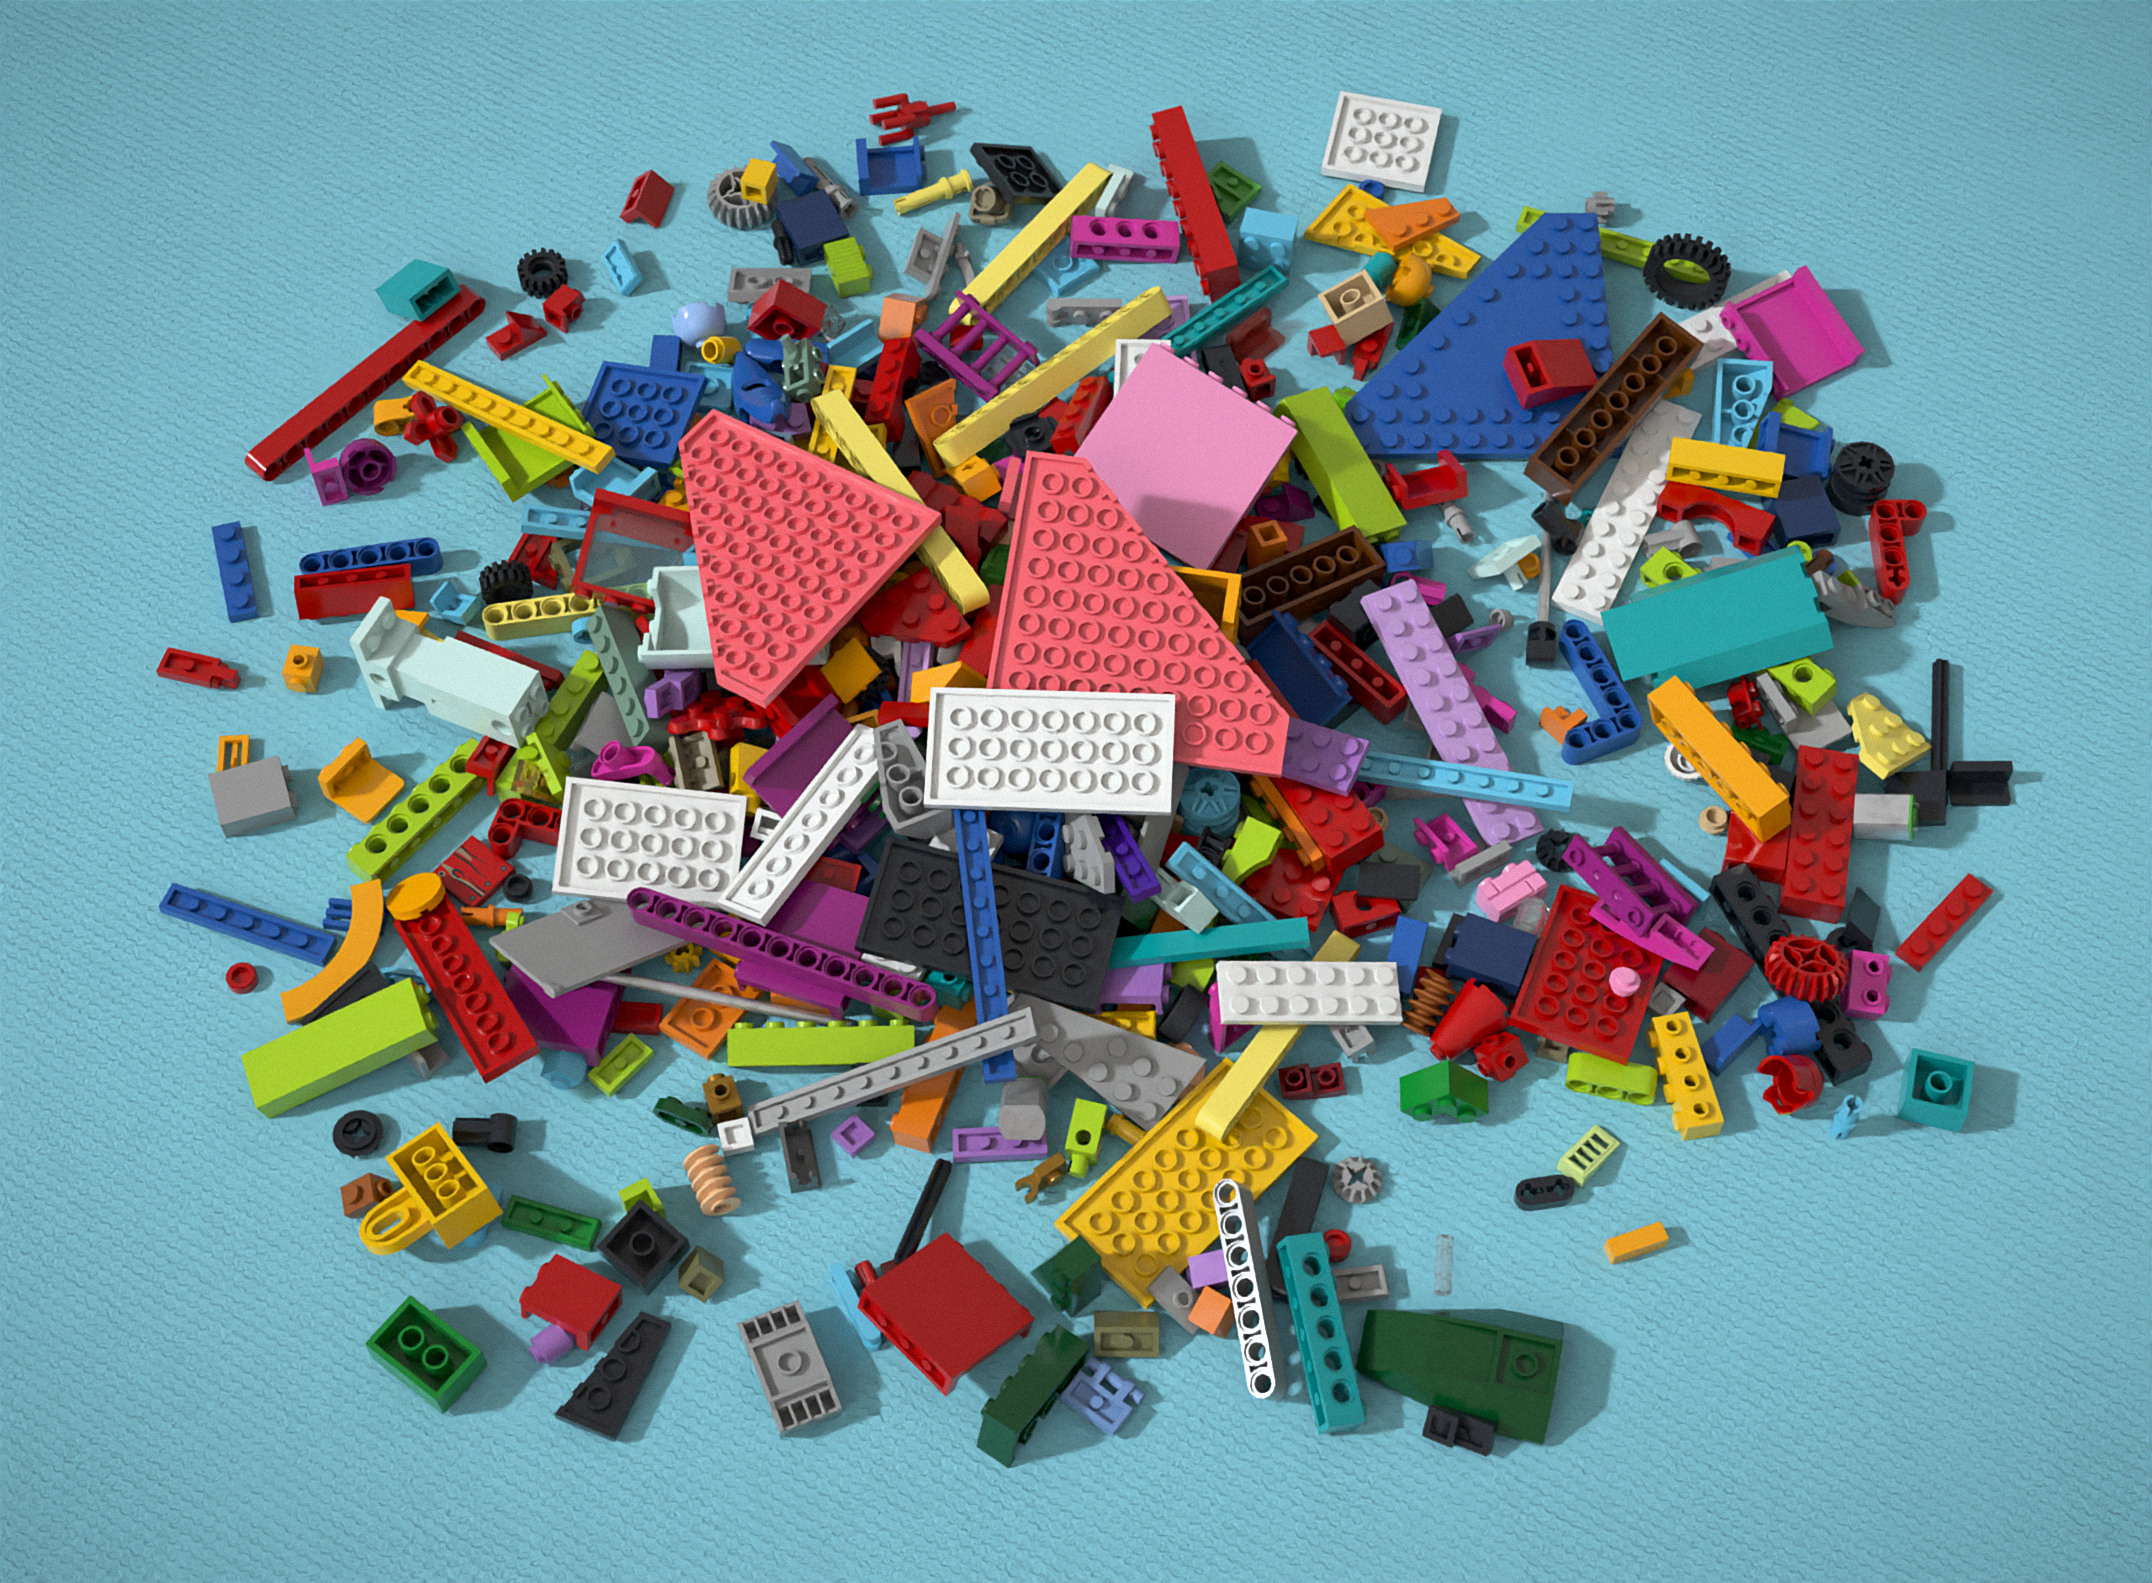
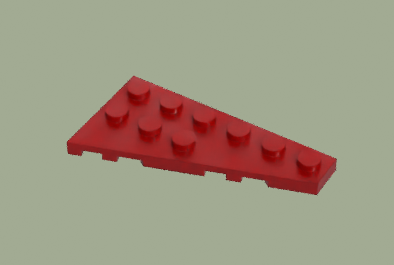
(1281, 887)

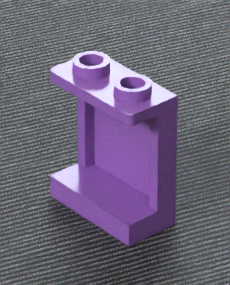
(1137, 986)

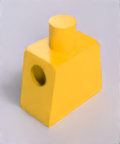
(741, 758)

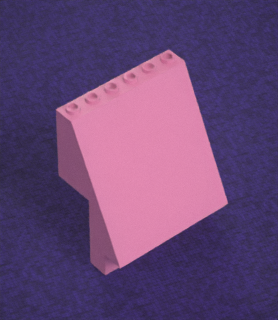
(1185, 454)

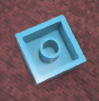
(1267, 240)

